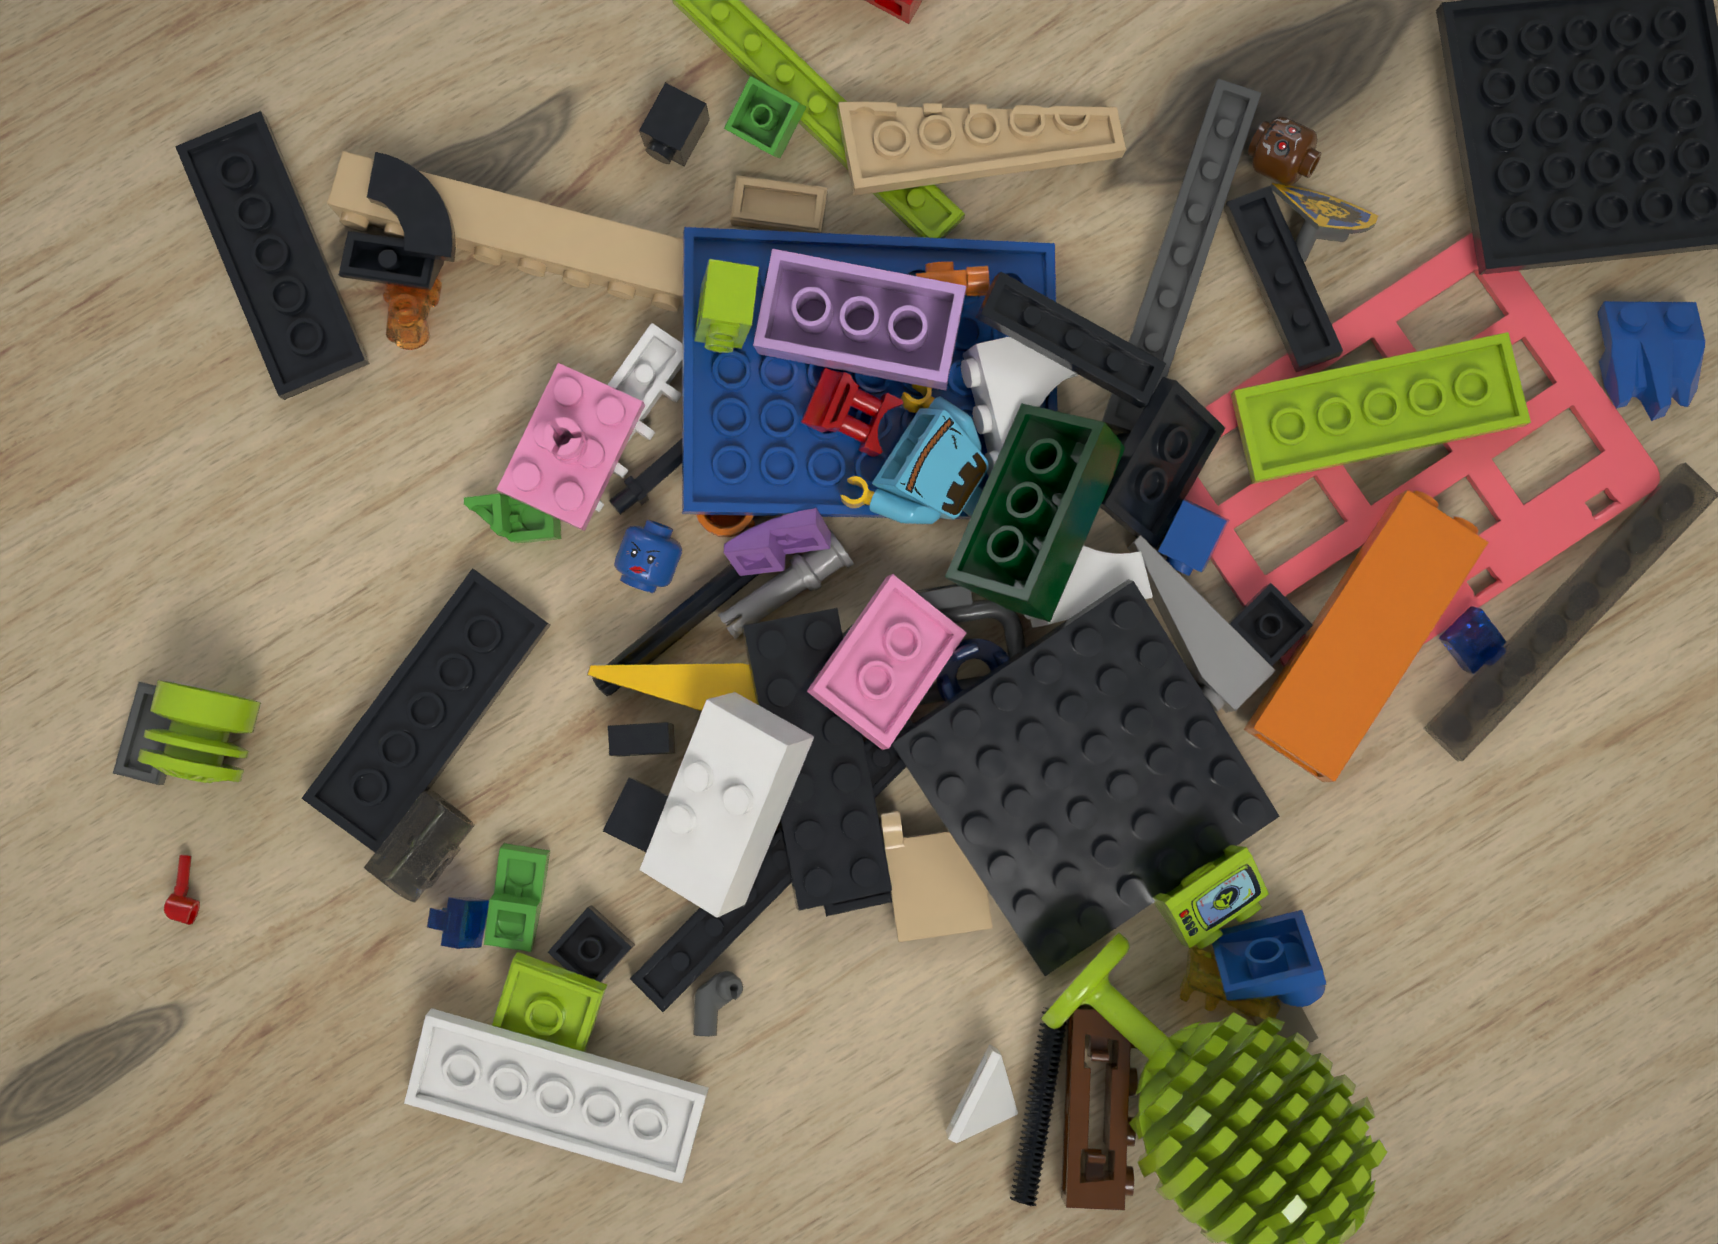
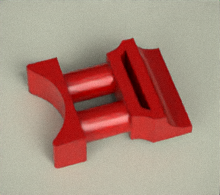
(832, 401)

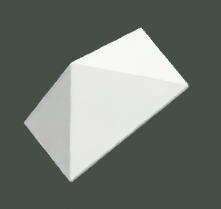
(985, 1101)

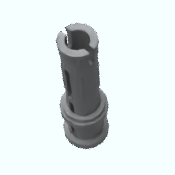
(804, 573)

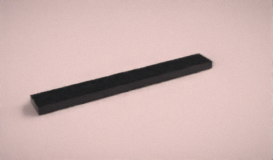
(707, 937)

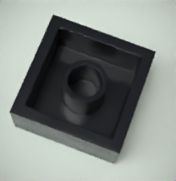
(1270, 623)
(641, 739)
(636, 814)
(591, 946)

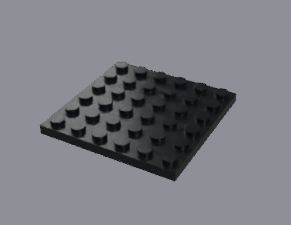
(1584, 127)
(1085, 777)

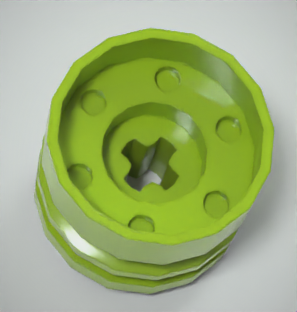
(198, 732)

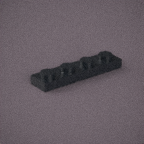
(1283, 279)
(1070, 340)

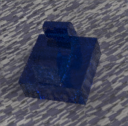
(1474, 640)
(461, 922)

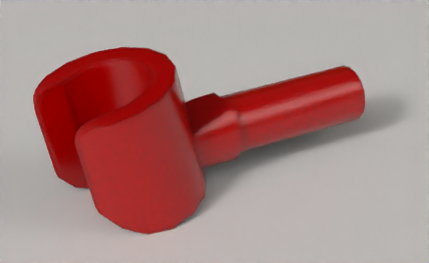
(178, 906)

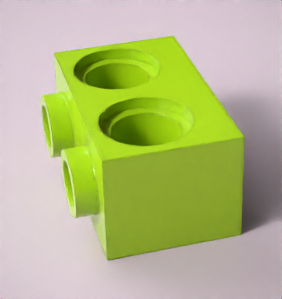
(726, 305)

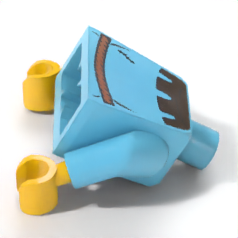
(931, 468)

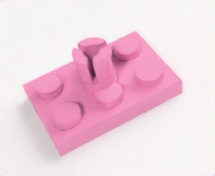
(571, 446)
(887, 662)

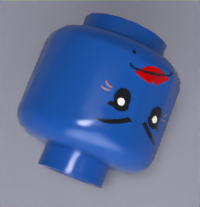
(648, 556)

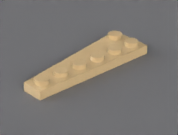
(937, 145)

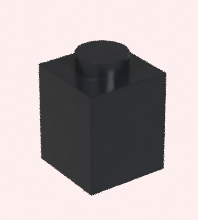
(674, 125)

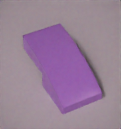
(765, 545)

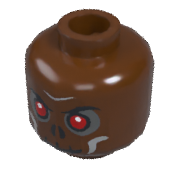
(1284, 151)

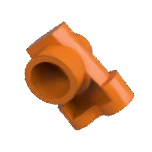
(974, 278)

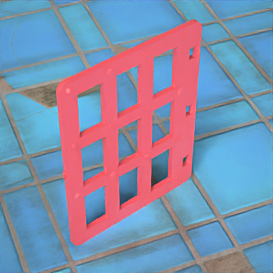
(1523, 533)

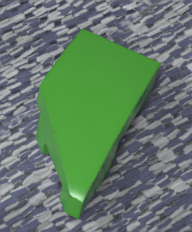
(514, 519)

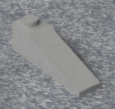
(1211, 648)

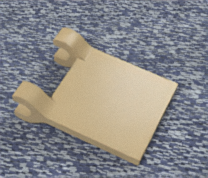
(932, 884)

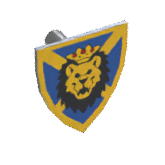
(1324, 216)

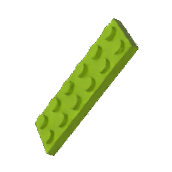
(1380, 408)

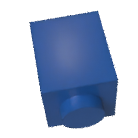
(1192, 537)

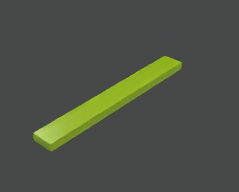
(773, 62)

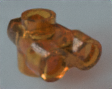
(409, 314)

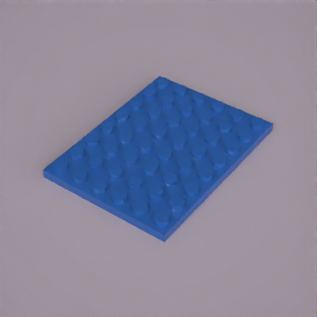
(746, 408)

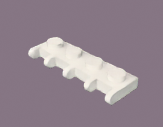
(647, 376)

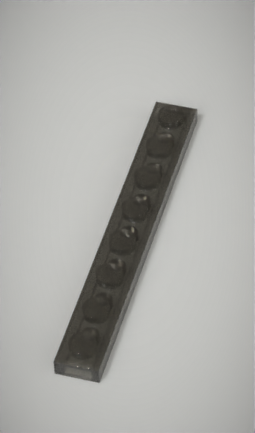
(1571, 611)

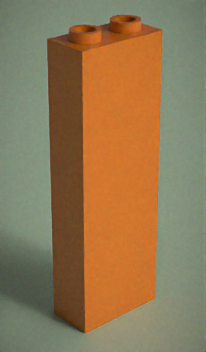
(1367, 635)

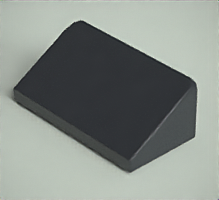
(386, 262)

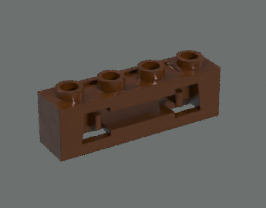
(1097, 1187)

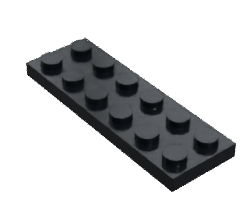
(272, 255)
(426, 710)
(832, 813)

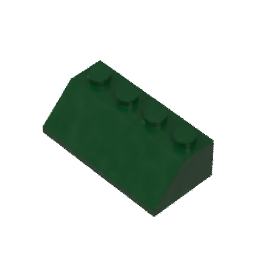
(1036, 510)

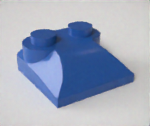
(1270, 960)

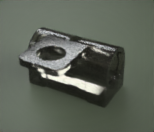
(420, 846)

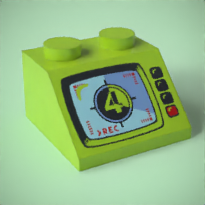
(1213, 897)

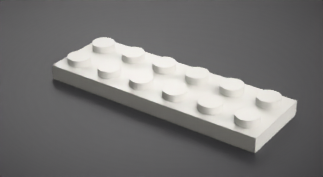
(555, 1095)

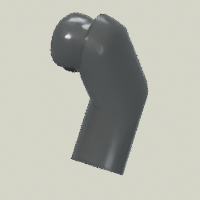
(712, 997)

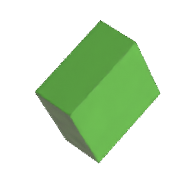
(765, 117)

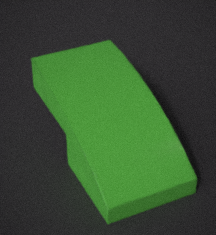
(517, 897)

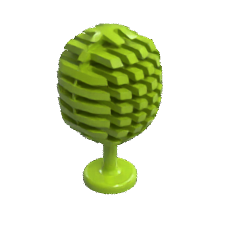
(1240, 1122)

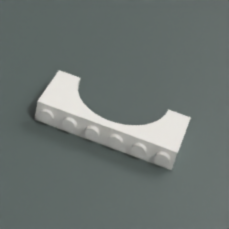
(1002, 378)

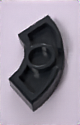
(416, 205)

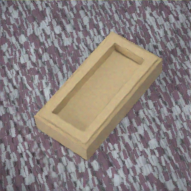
(778, 205)

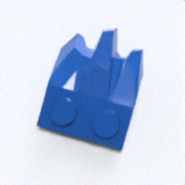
(1651, 353)

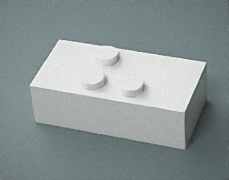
(726, 803)

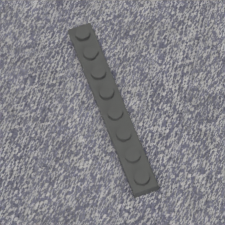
(1189, 234)

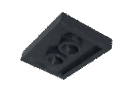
(1160, 461)

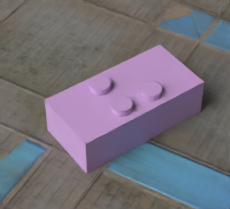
(859, 319)

